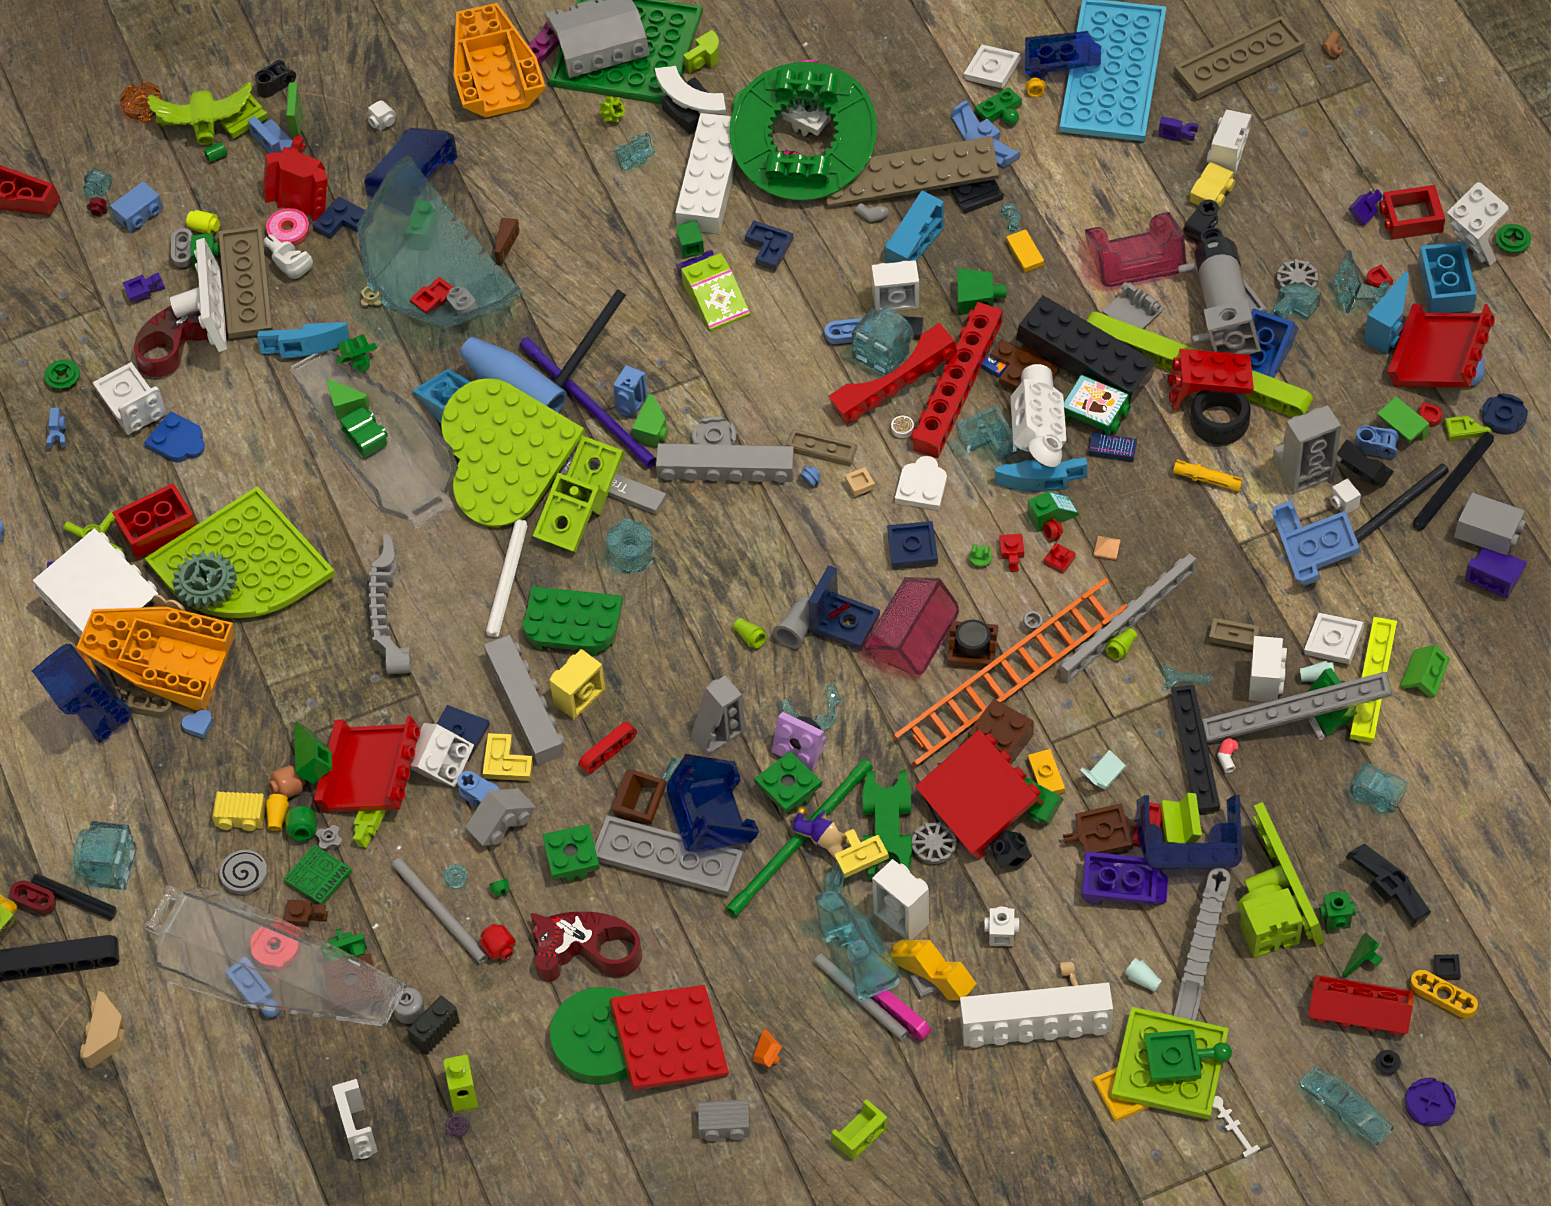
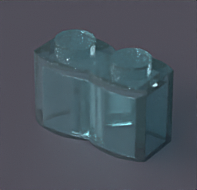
(1378, 788)

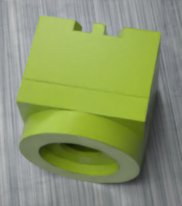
(1269, 919)

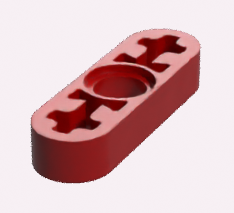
(607, 747)

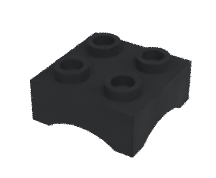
(688, 117)
(1370, 469)

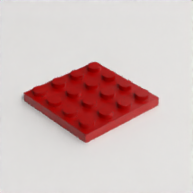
(668, 1037)

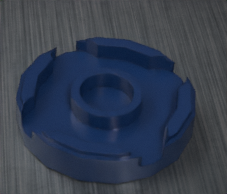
(1504, 414)

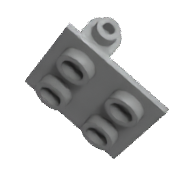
(1133, 307)

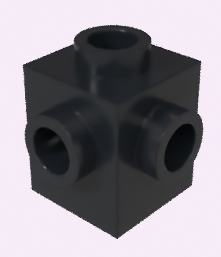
(1010, 850)

